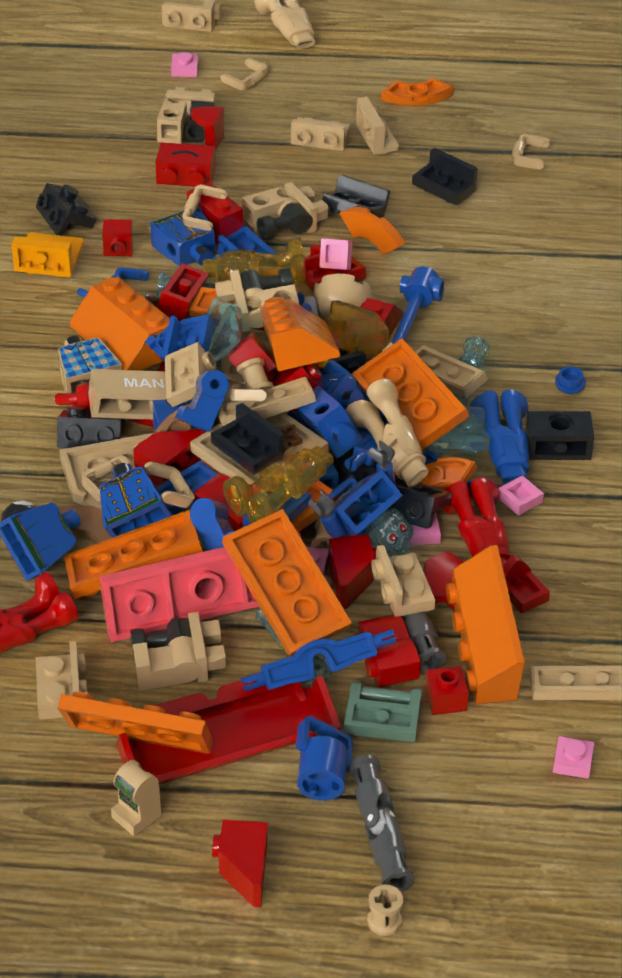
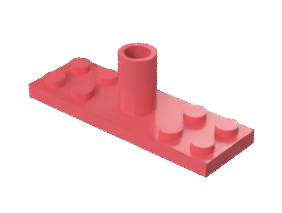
(173, 588)

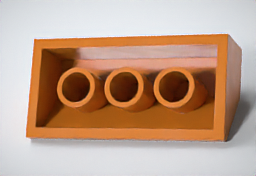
(121, 322)
(296, 334)
(486, 628)

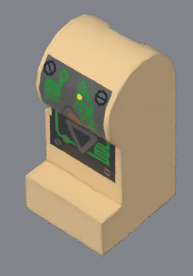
(137, 798)

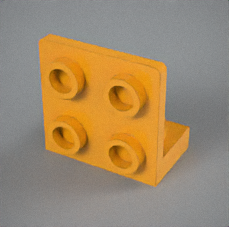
(46, 254)

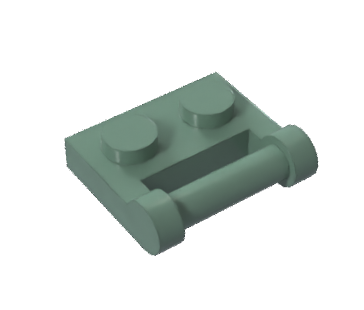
(382, 712)

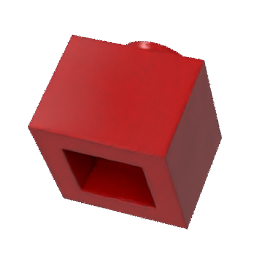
(117, 237)
(446, 690)

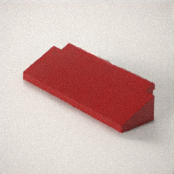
(239, 725)

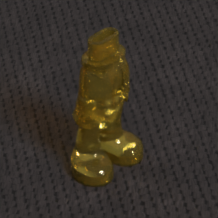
(261, 263)
(286, 480)

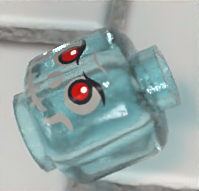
(391, 531)

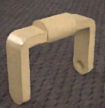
(258, 75)
(520, 160)
(193, 202)
(239, 392)
(99, 471)
(184, 495)

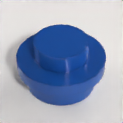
(570, 380)

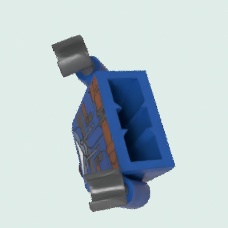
(363, 501)

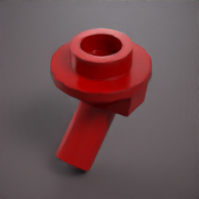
(79, 398)

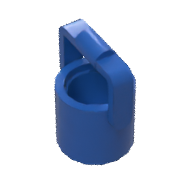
(322, 759)

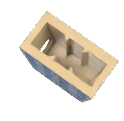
(80, 357)

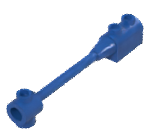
(419, 292)

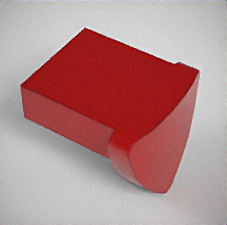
(213, 121)
(523, 586)

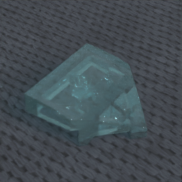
(227, 327)

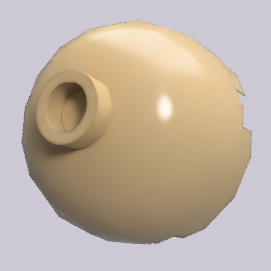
(341, 288)

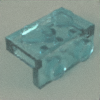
(467, 436)

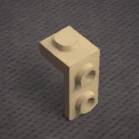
(191, 16)

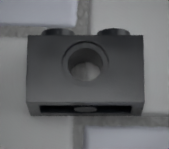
(560, 435)

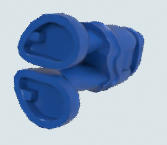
(507, 445)

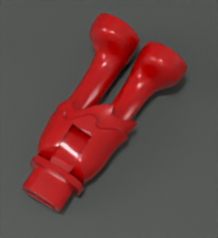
(477, 531)
(53, 608)

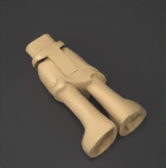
(290, 20)
(399, 435)

